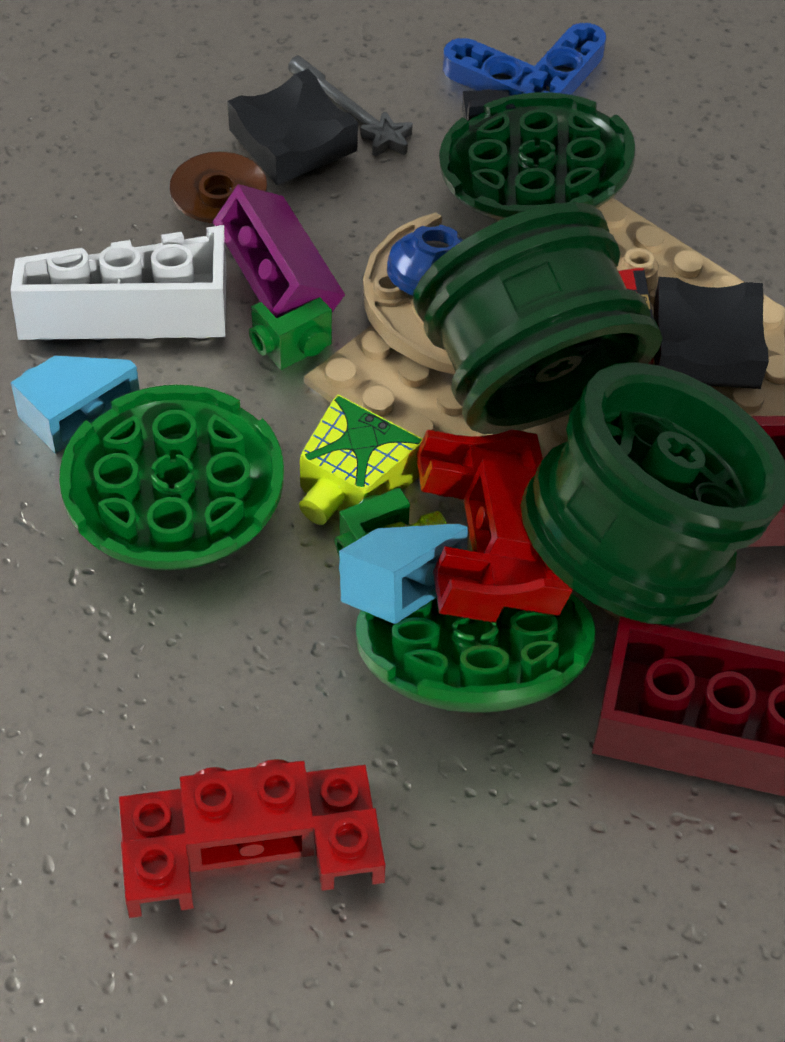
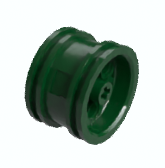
(533, 315)
(653, 493)

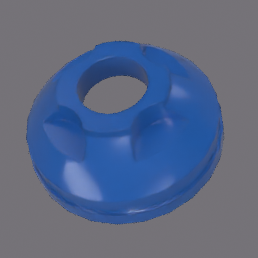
(417, 252)

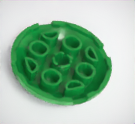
(190, 436)
(477, 662)

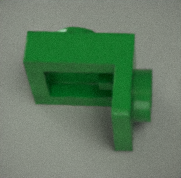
(293, 335)
(371, 514)

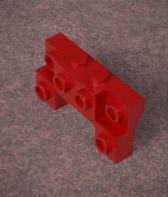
(503, 564)
(245, 820)

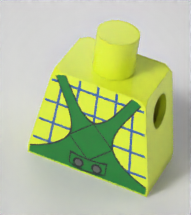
(354, 458)

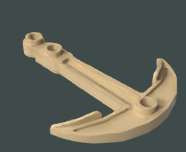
(393, 310)

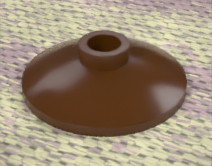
(207, 181)

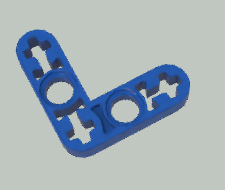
(475, 63)

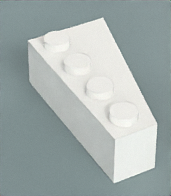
(124, 291)

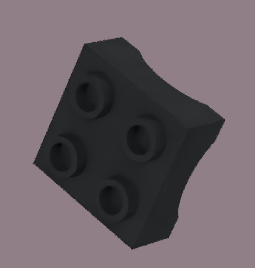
(292, 128)
(712, 332)

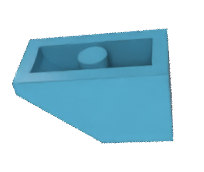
(69, 390)
(393, 568)

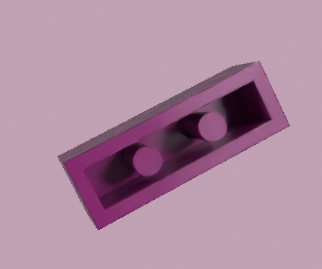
(275, 252)

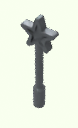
(383, 133)

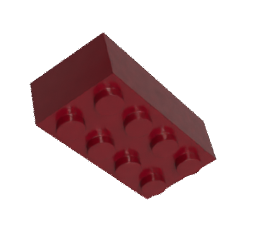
(695, 706)

